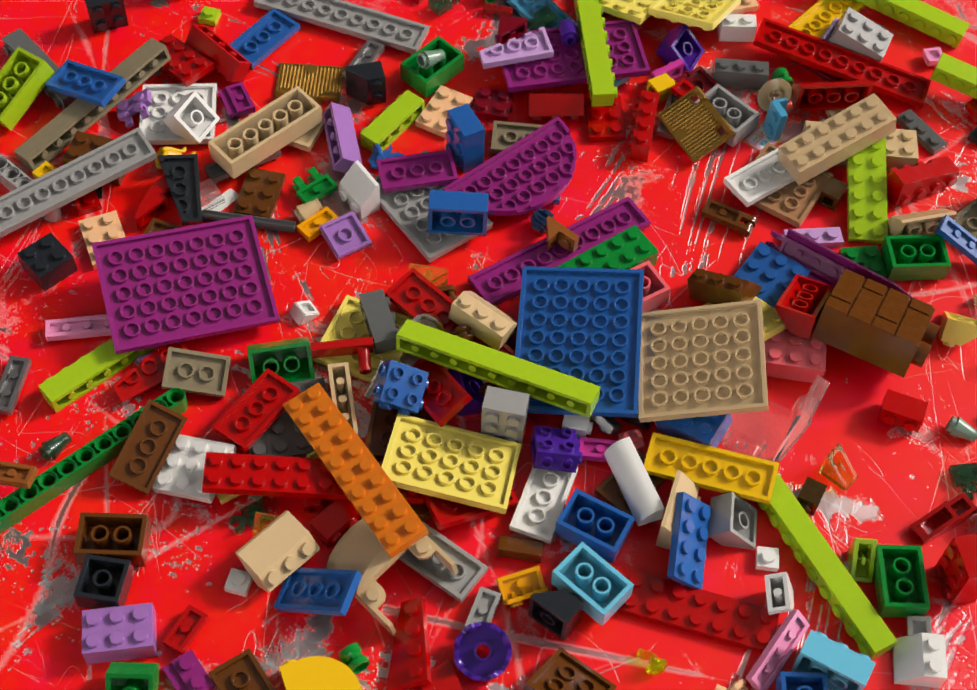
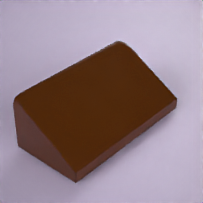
(520, 548)

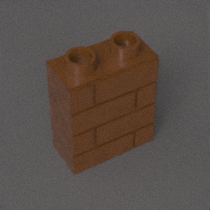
(876, 324)

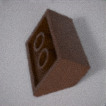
(720, 288)

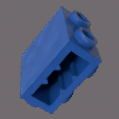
(400, 387)

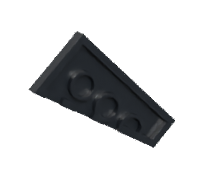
(183, 182)

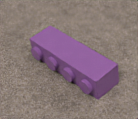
(341, 137)

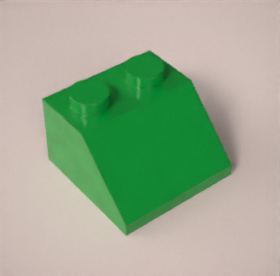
(132, 676)

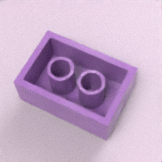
(119, 633)

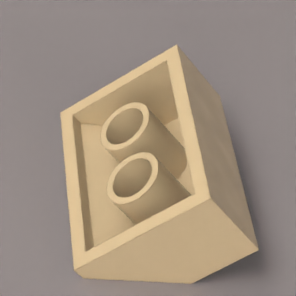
(918, 222)
(485, 320)
(681, 484)
(277, 551)

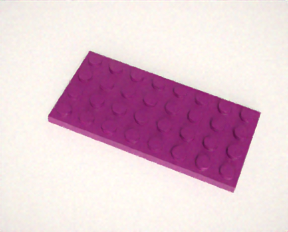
(568, 63)

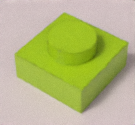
(209, 16)

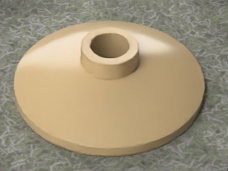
(773, 89)

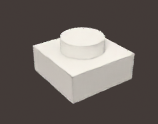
(767, 559)
(238, 582)

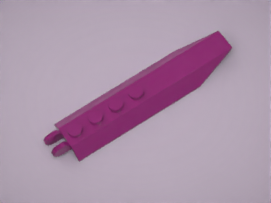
(823, 262)

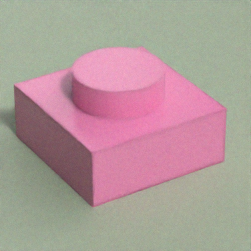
(931, 55)

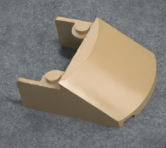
(362, 552)

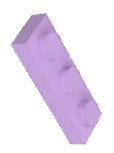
(825, 236)

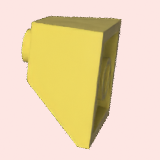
(957, 329)

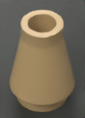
(307, 209)

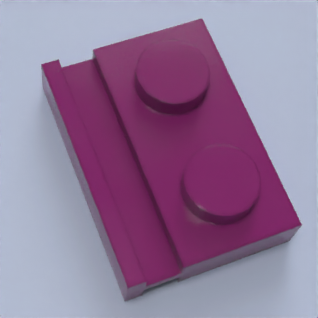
(236, 100)
(188, 673)

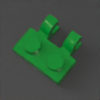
(318, 188)

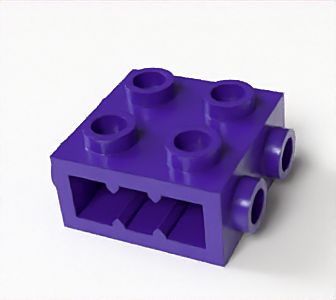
(555, 449)

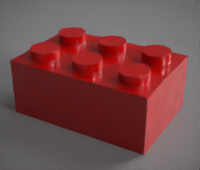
(959, 570)

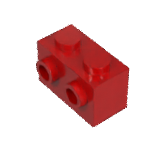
(902, 411)

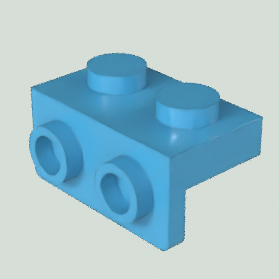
(776, 118)

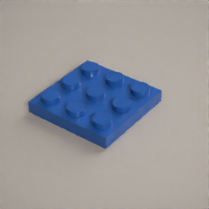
(771, 271)

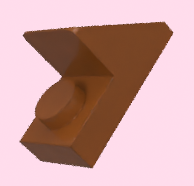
(560, 234)

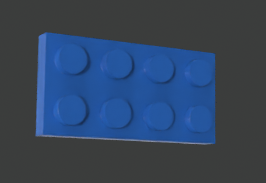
(265, 37)
(85, 83)
(689, 541)
(318, 591)

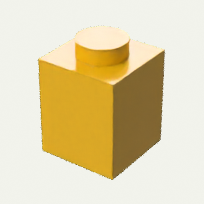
(661, 84)

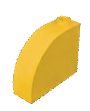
(318, 674)

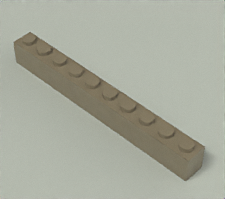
(82, 115)

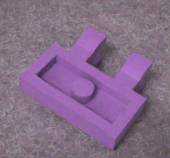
(137, 103)

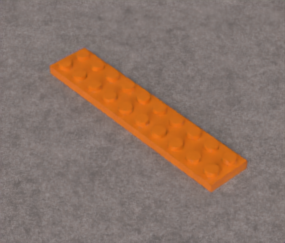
(356, 470)

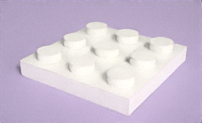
(184, 468)

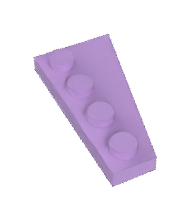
(524, 49)

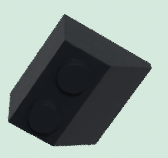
(366, 82)
(556, 611)

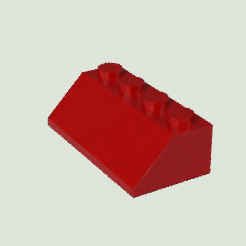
(829, 95)
(802, 305)

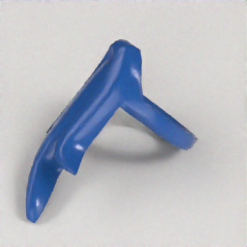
(379, 154)

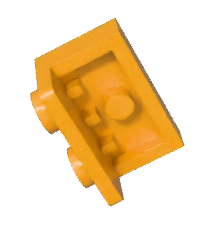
(520, 586)

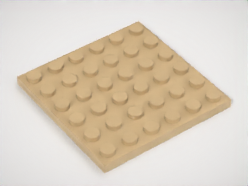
(702, 362)

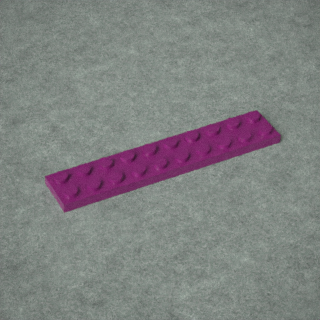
(504, 277)

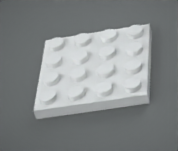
(163, 101)

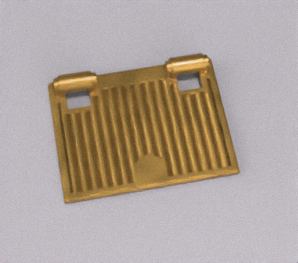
(316, 80)
(695, 124)

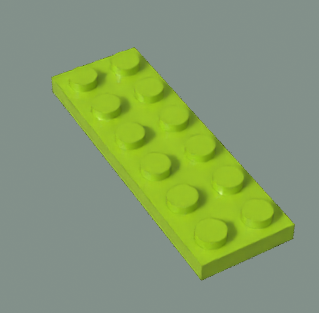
(867, 194)

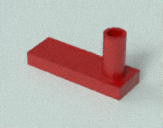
(359, 346)

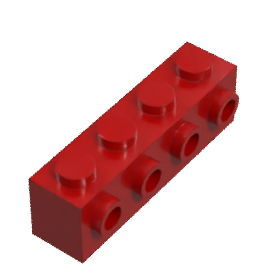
(225, 57)
(644, 125)

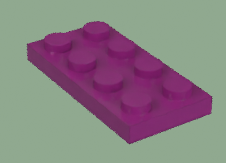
(416, 171)

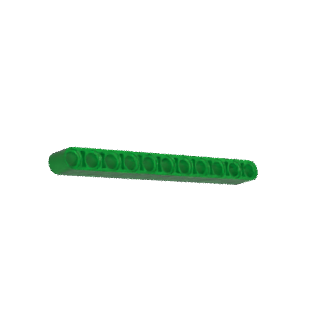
(76, 463)

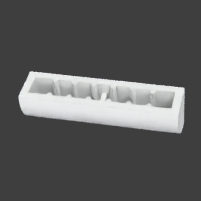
(634, 482)

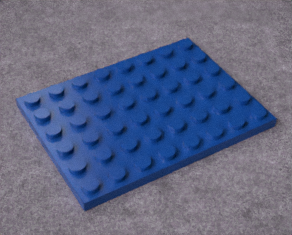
(585, 328)

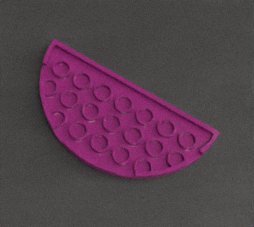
(525, 173)

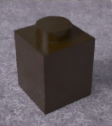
(832, 193)
(811, 495)

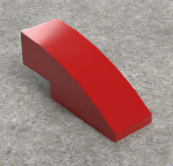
(153, 203)
(944, 518)

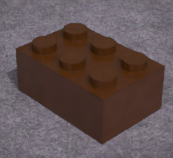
(84, 143)
(113, 536)

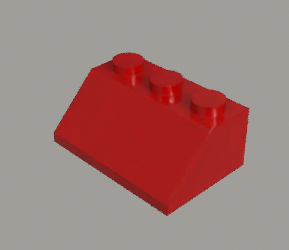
(555, 104)

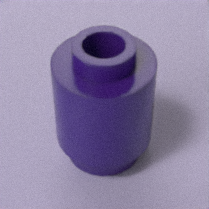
(568, 32)

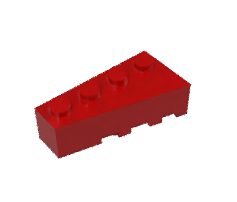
(919, 180)

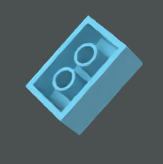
(593, 581)
(843, 666)

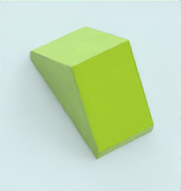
(862, 559)

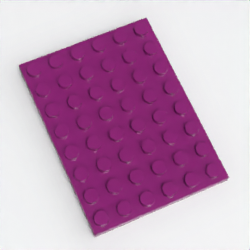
(184, 284)

